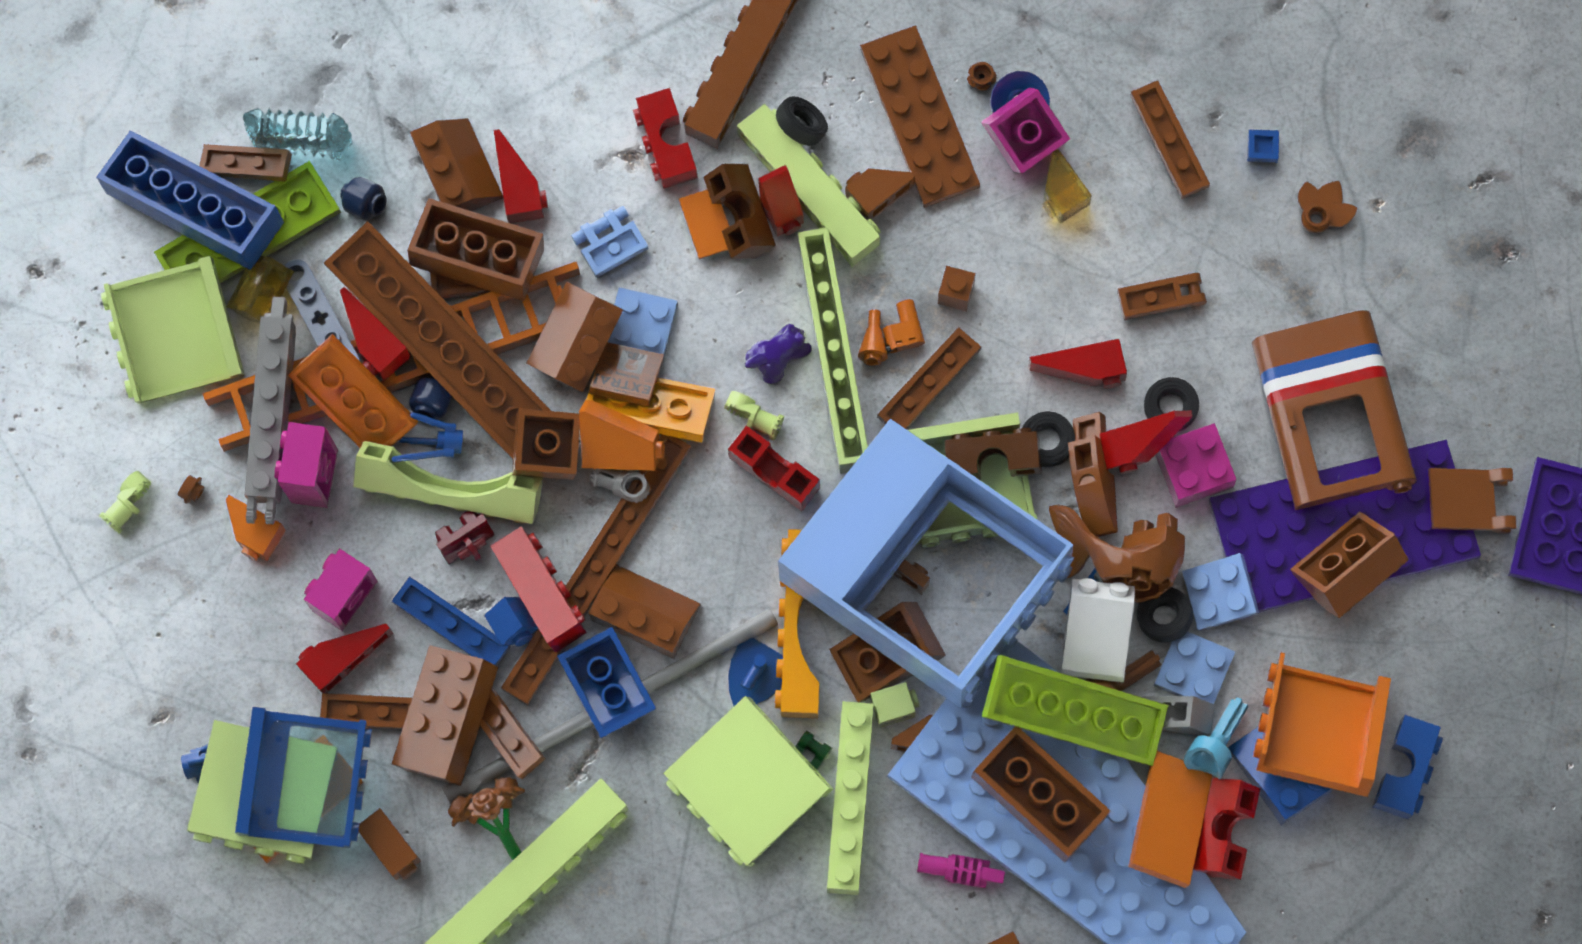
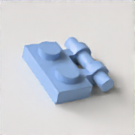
(613, 249)

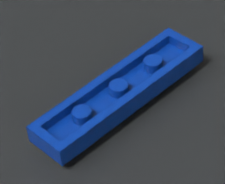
(449, 622)

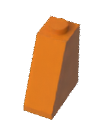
(617, 440)

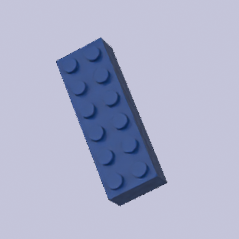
(190, 199)

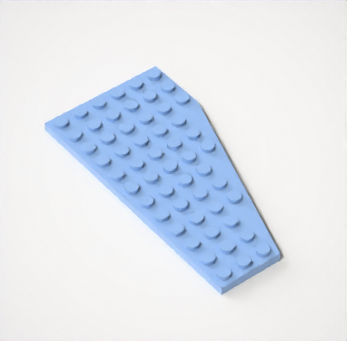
(1095, 882)

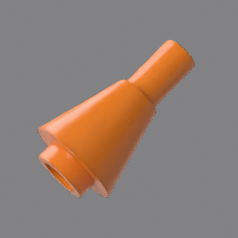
(873, 346)

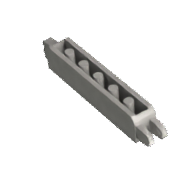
(269, 409)

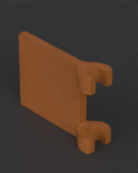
(1467, 499)

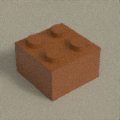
(546, 444)

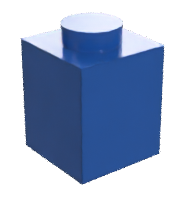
(511, 621)

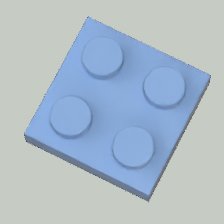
(644, 321)
(1220, 592)
(1194, 668)

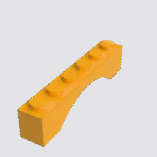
(799, 686)

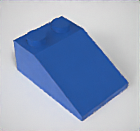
(606, 682)
(1282, 795)

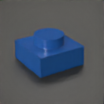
(1263, 146)

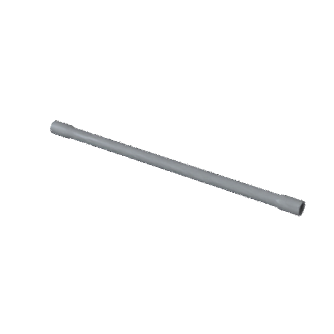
(750, 629)

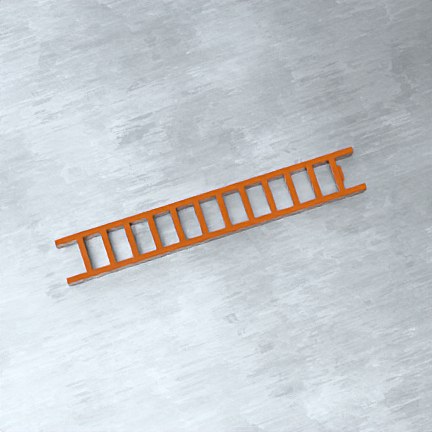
(409, 378)

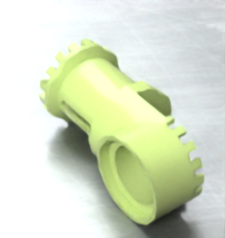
(757, 418)
(123, 508)

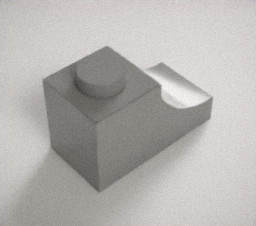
(1186, 714)

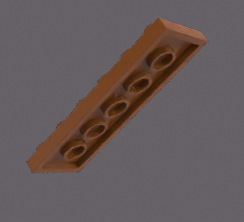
(920, 116)

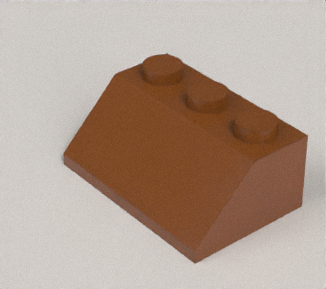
(456, 164)
(574, 336)
(1350, 564)
(644, 611)

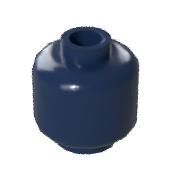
(363, 198)
(429, 398)

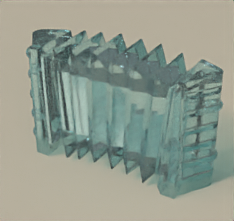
(298, 132)

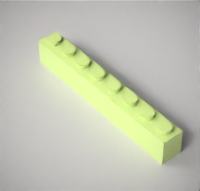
(833, 347)
(535, 868)

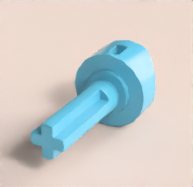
(1211, 753)

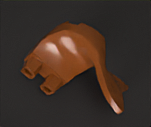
(1145, 560)

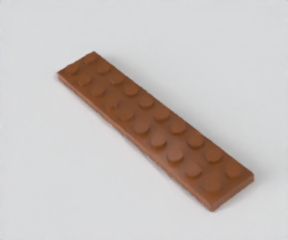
(433, 333)

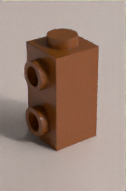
(389, 845)

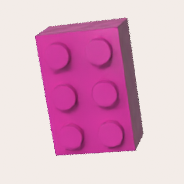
(306, 464)

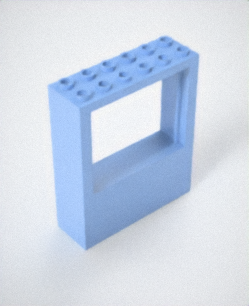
(874, 525)

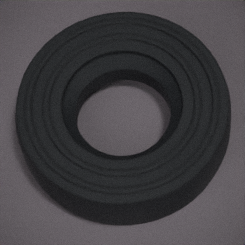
(809, 113)
(1175, 386)
(1062, 427)
(1170, 631)

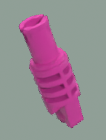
(960, 869)

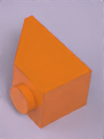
(257, 538)

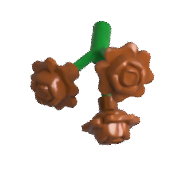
(487, 805)

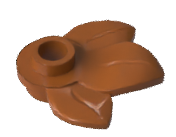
(1325, 203)

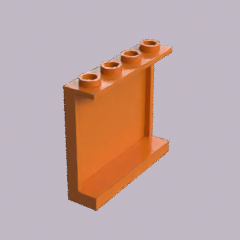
(1321, 728)

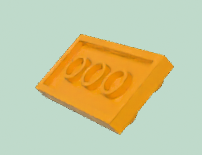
(674, 409)

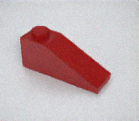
(519, 186)
(780, 202)
(375, 343)
(1089, 364)
(1141, 440)
(336, 658)

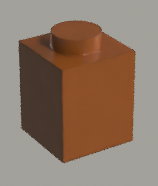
(956, 288)

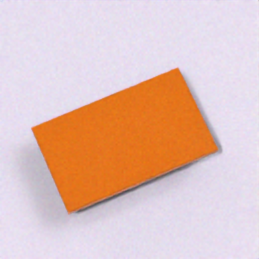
(705, 223)

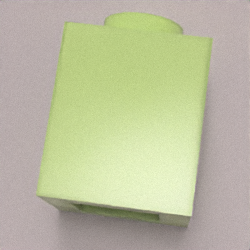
(894, 704)

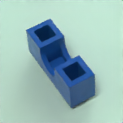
(1418, 742)

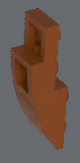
(1091, 480)

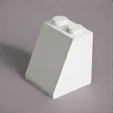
(1098, 630)

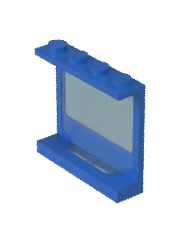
(302, 778)

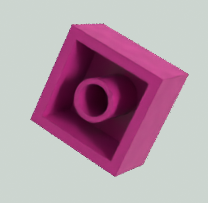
(1025, 130)
(1196, 466)
(340, 589)

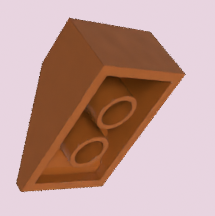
(869, 669)

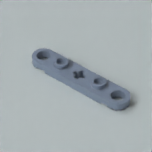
(313, 304)

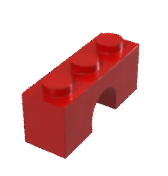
(672, 162)
(765, 464)
(1226, 805)

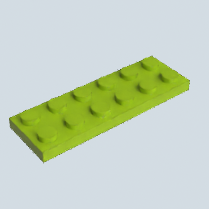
(301, 203)
(1074, 710)

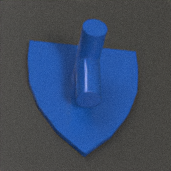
(753, 672)

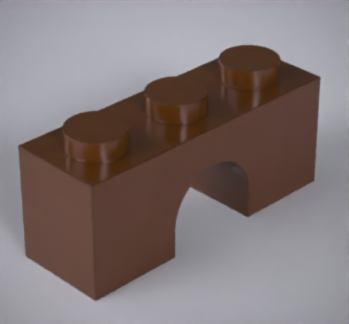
(735, 188)
(1019, 448)

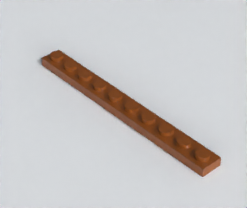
(597, 567)

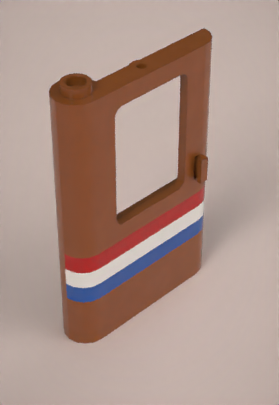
(1321, 366)

